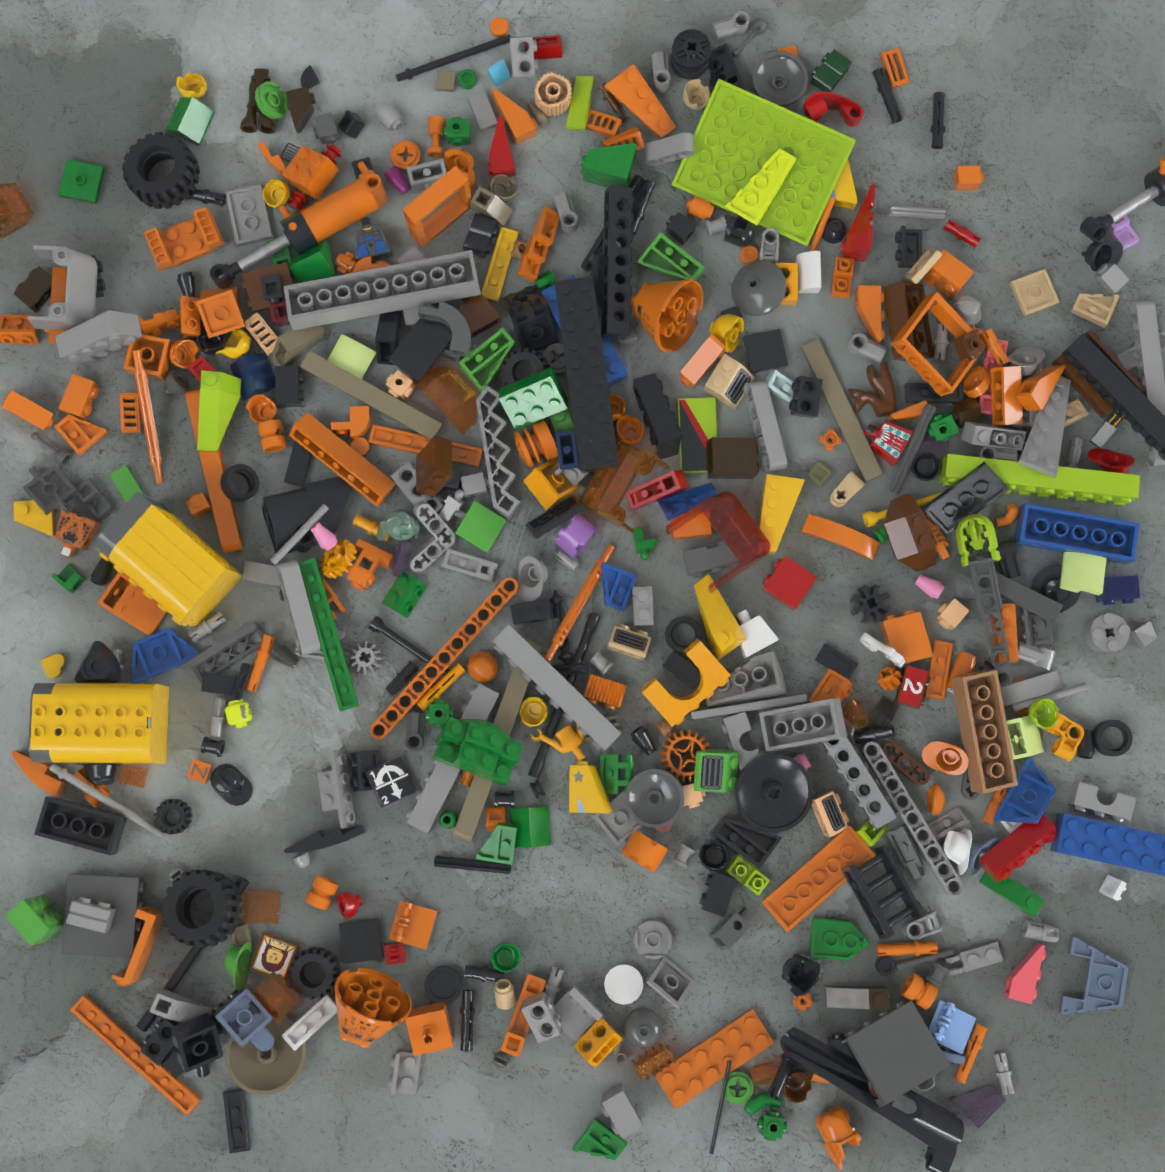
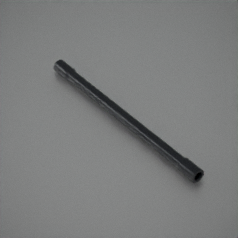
(539, 760)
(148, 1018)

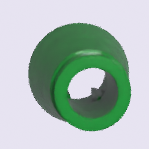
(454, 818)

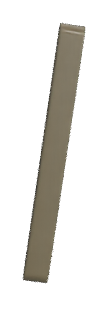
(481, 787)

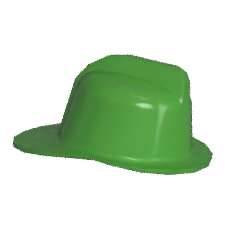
(238, 962)

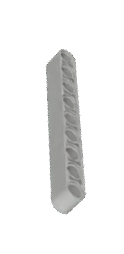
(1150, 366)
(919, 823)

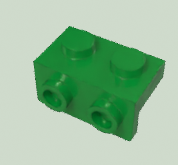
(404, 594)

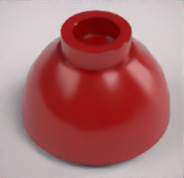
(348, 904)

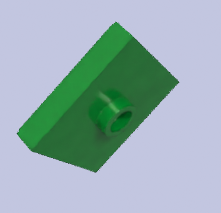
(81, 181)

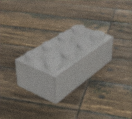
(98, 336)
(803, 725)

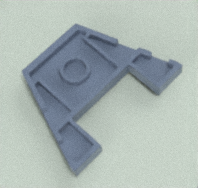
(1103, 981)

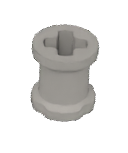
(715, 225)
(600, 663)
(684, 856)

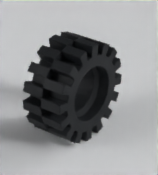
(182, 824)

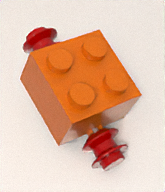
(310, 173)

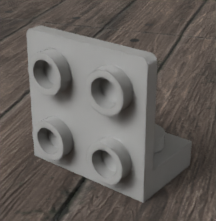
(576, 1012)

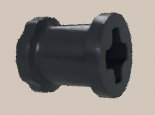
(213, 746)
(504, 799)

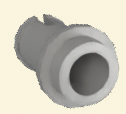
(567, 560)

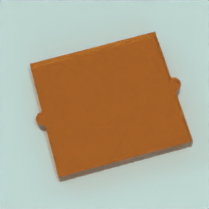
(261, 906)

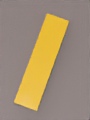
(499, 264)

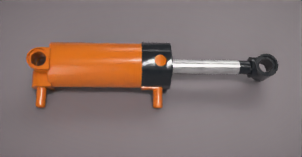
(1154, 184)
(314, 223)

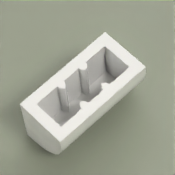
(809, 272)

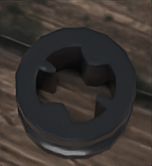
(537, 789)

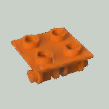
(413, 925)

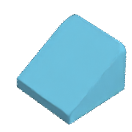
(498, 73)

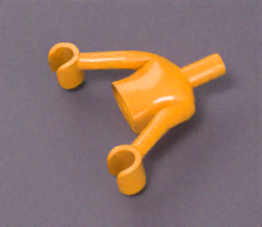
(568, 741)

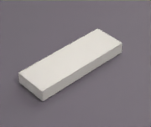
(310, 1022)

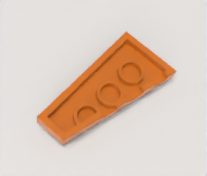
(637, 96)

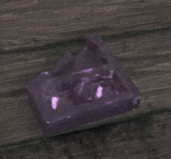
(399, 560)
(979, 1104)

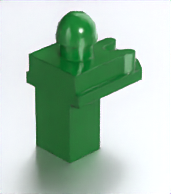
(643, 546)

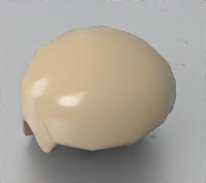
(696, 95)

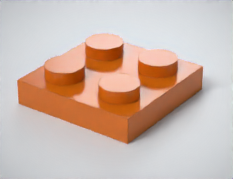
(220, 313)

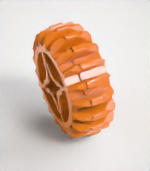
(669, 748)

